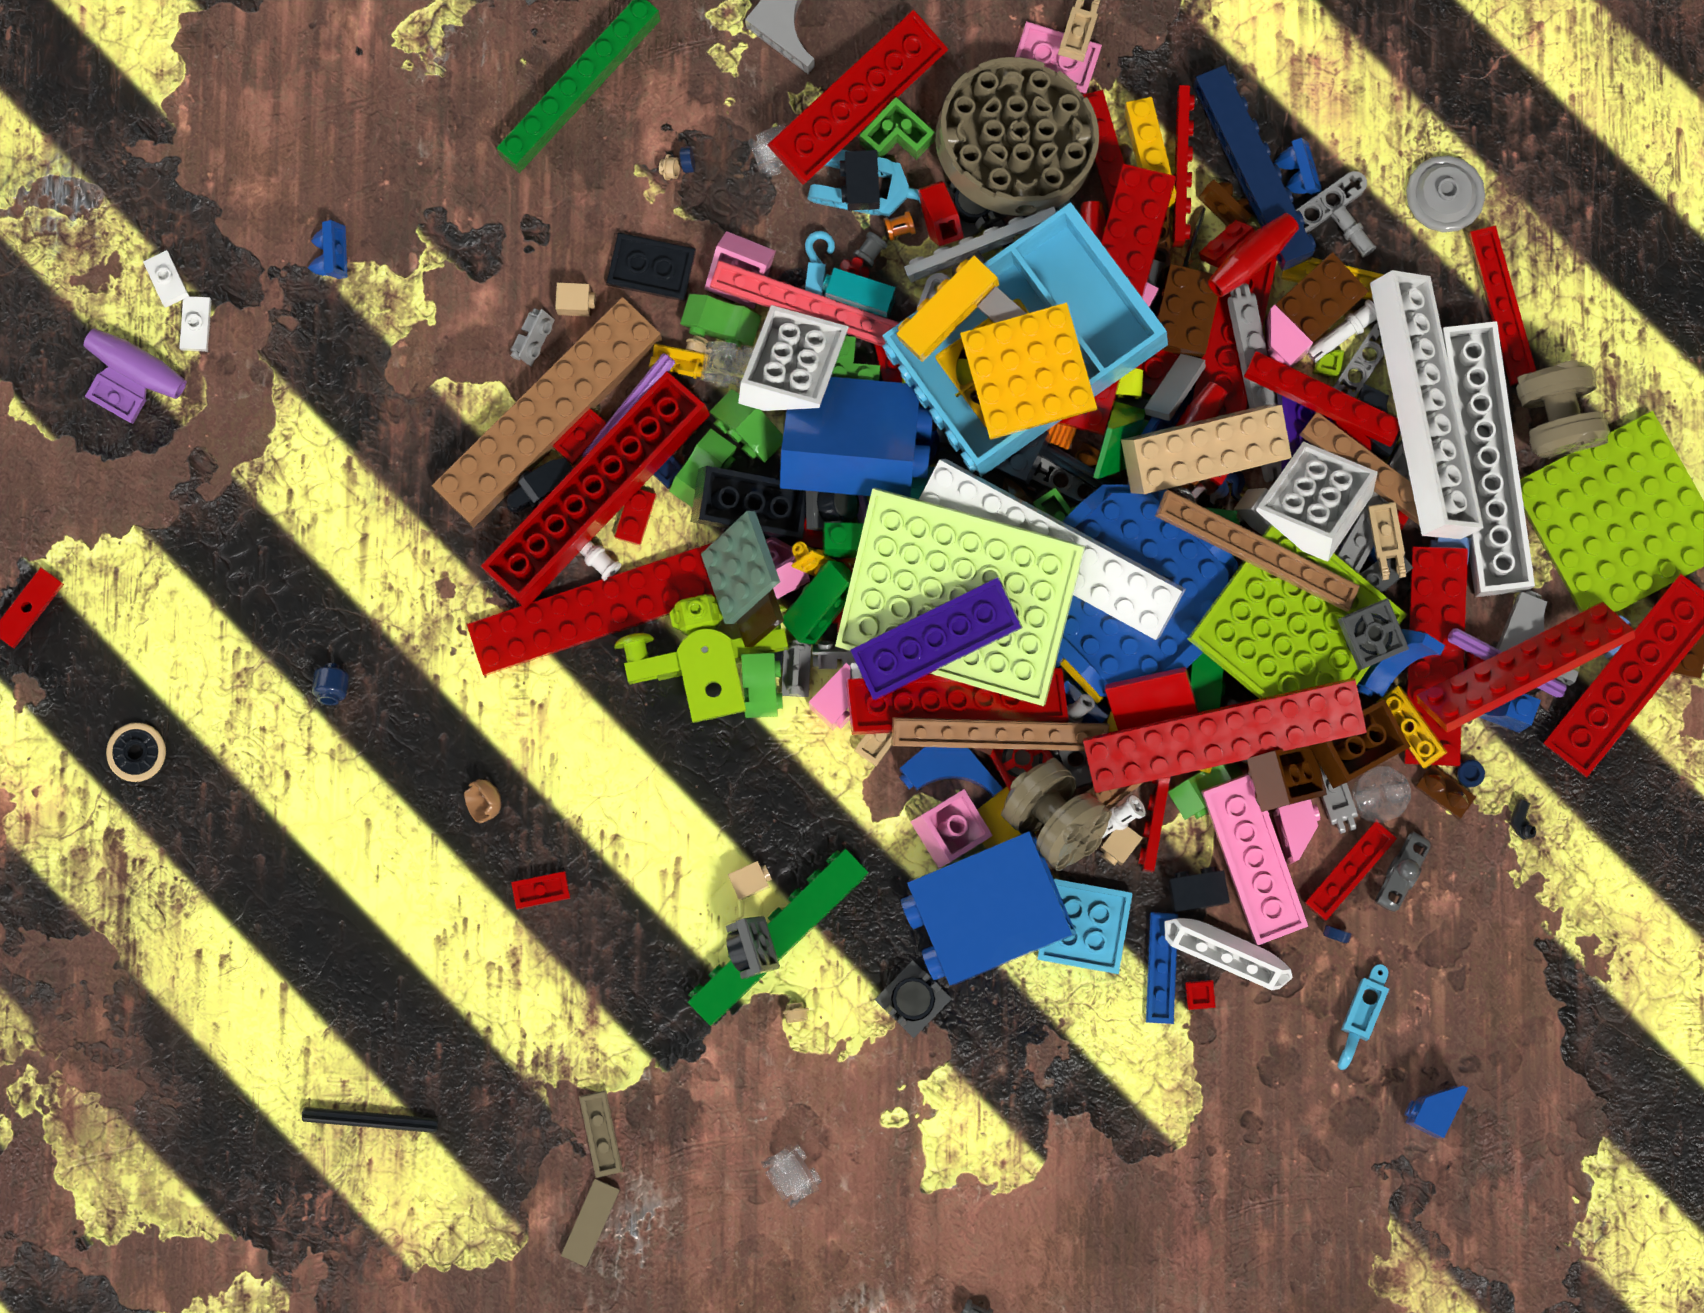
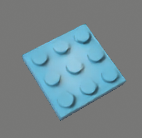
(1100, 925)

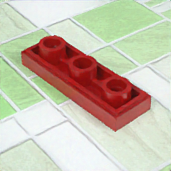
(39, 594)

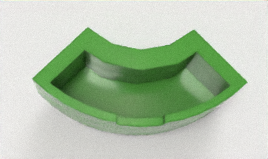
(720, 320)
(710, 451)
(760, 685)
(1188, 794)

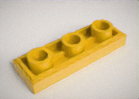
(1422, 740)

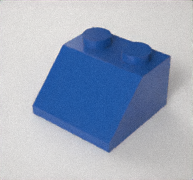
(1435, 1111)

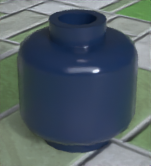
(330, 684)

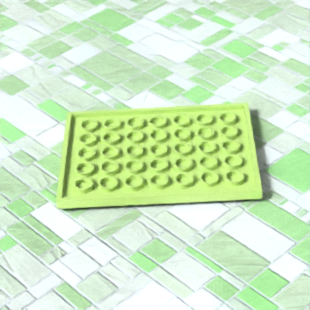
(928, 554)

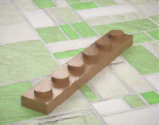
(1388, 484)

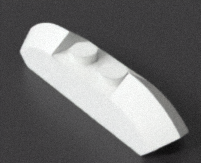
(1227, 952)

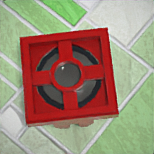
(1017, 761)

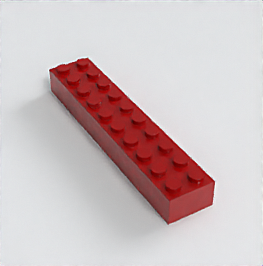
(595, 489)

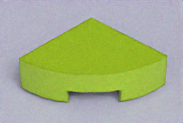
(1330, 364)

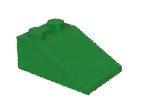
(1124, 423)

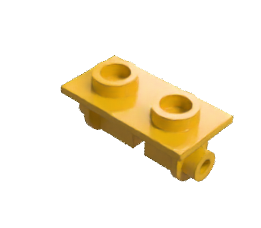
(686, 361)
(808, 559)

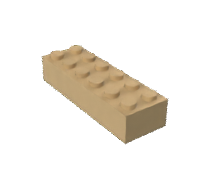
(1206, 449)

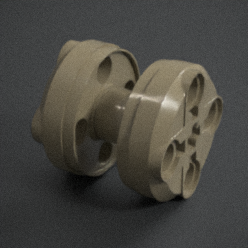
(1558, 391)
(1043, 802)

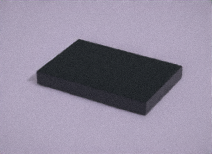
(651, 267)

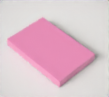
(1043, 46)

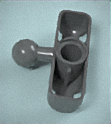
(1403, 872)

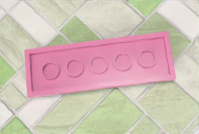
(1254, 860)

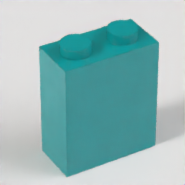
(859, 292)

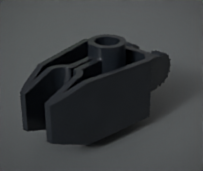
(537, 485)

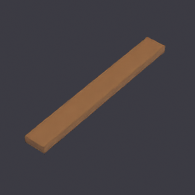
(1257, 550)
(993, 733)

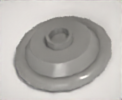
(1445, 193)

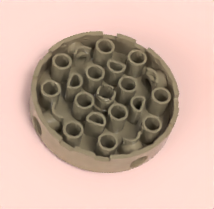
(1016, 136)

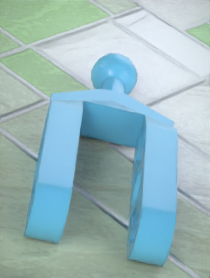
(897, 194)

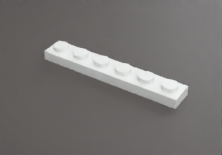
(992, 239)

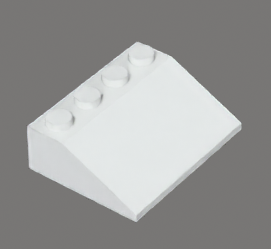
(791, 361)
(1317, 499)

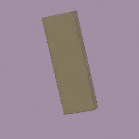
(601, 1134)
(590, 1222)

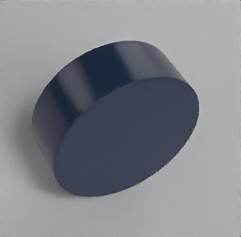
(687, 159)
(1470, 773)
(1337, 934)

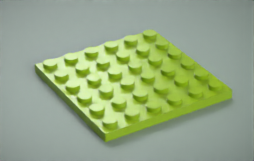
(1618, 516)
(1278, 634)

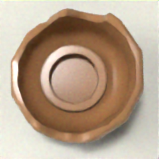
(482, 800)

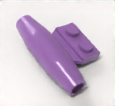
(128, 374)

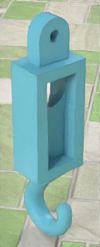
(816, 269)
(1362, 1016)

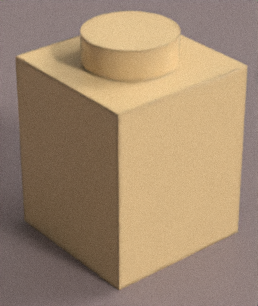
(574, 299)
(1120, 845)
(750, 880)

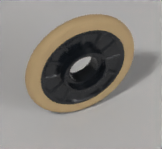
(120, 744)

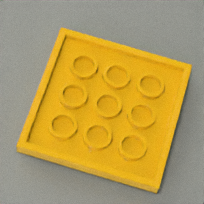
(1028, 371)

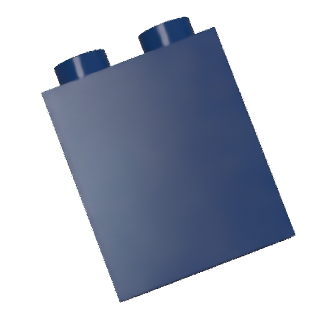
(857, 440)
(987, 910)

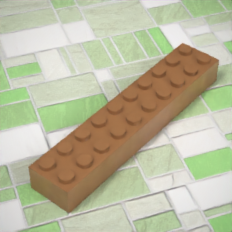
(547, 411)

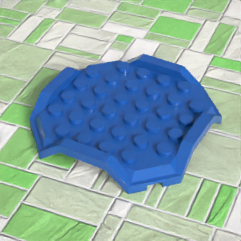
(1111, 650)

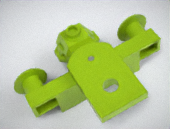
(701, 657)

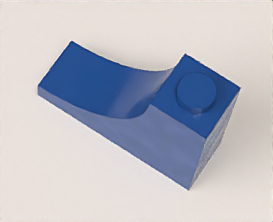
(1382, 674)
(1515, 714)
(946, 763)

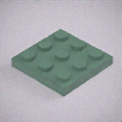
(740, 567)

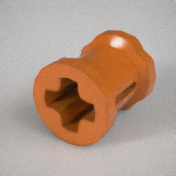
(894, 232)

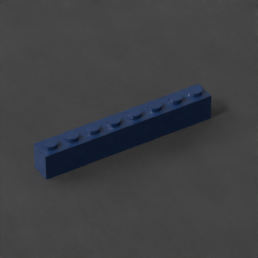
(1251, 160)

